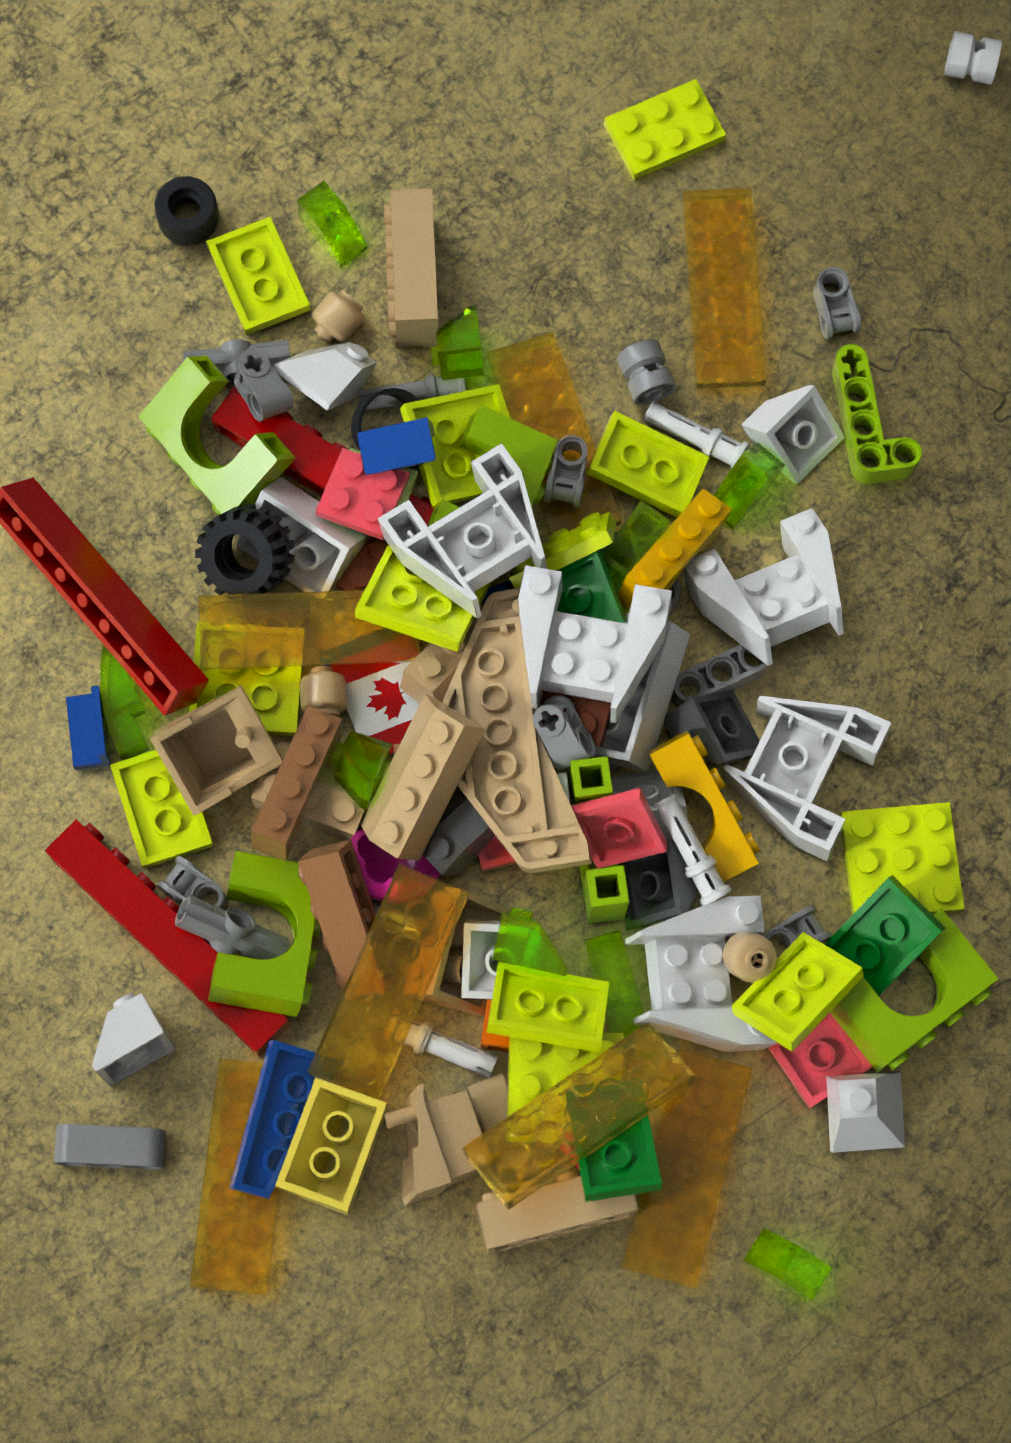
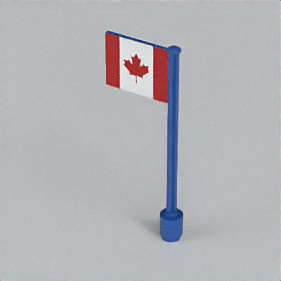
(375, 696)

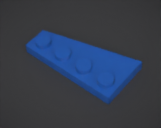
(273, 1118)

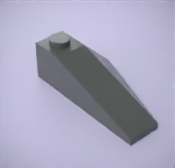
(457, 837)

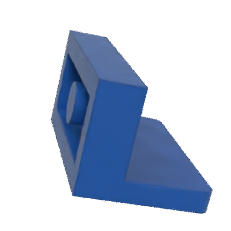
(397, 446)
(88, 730)

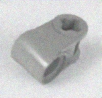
(836, 310)
(261, 386)
(567, 478)
(563, 735)
(188, 880)
(800, 922)

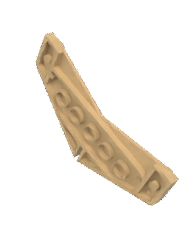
(510, 770)

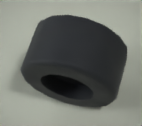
(180, 191)

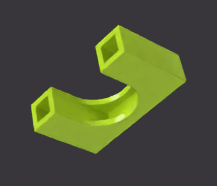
(175, 420)
(527, 447)
(603, 887)
(278, 982)
(887, 1035)

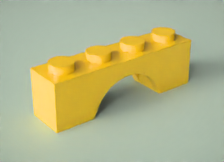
(684, 538)
(682, 765)

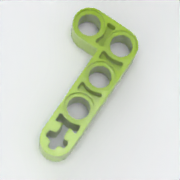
(866, 414)

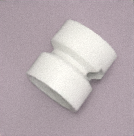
(973, 57)

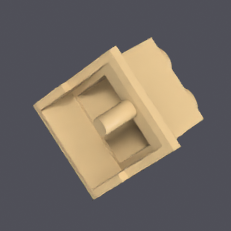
(216, 749)
(435, 1142)

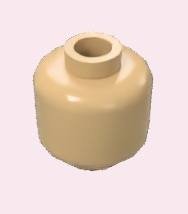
(337, 316)
(324, 691)
(749, 956)

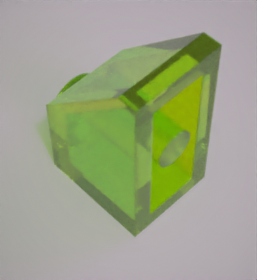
(331, 224)
(459, 347)
(748, 482)
(360, 766)
(526, 943)
(787, 1265)

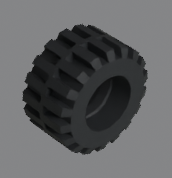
(268, 539)

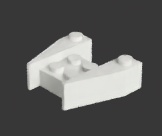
(474, 540)
(777, 599)
(587, 653)
(795, 762)
(689, 975)

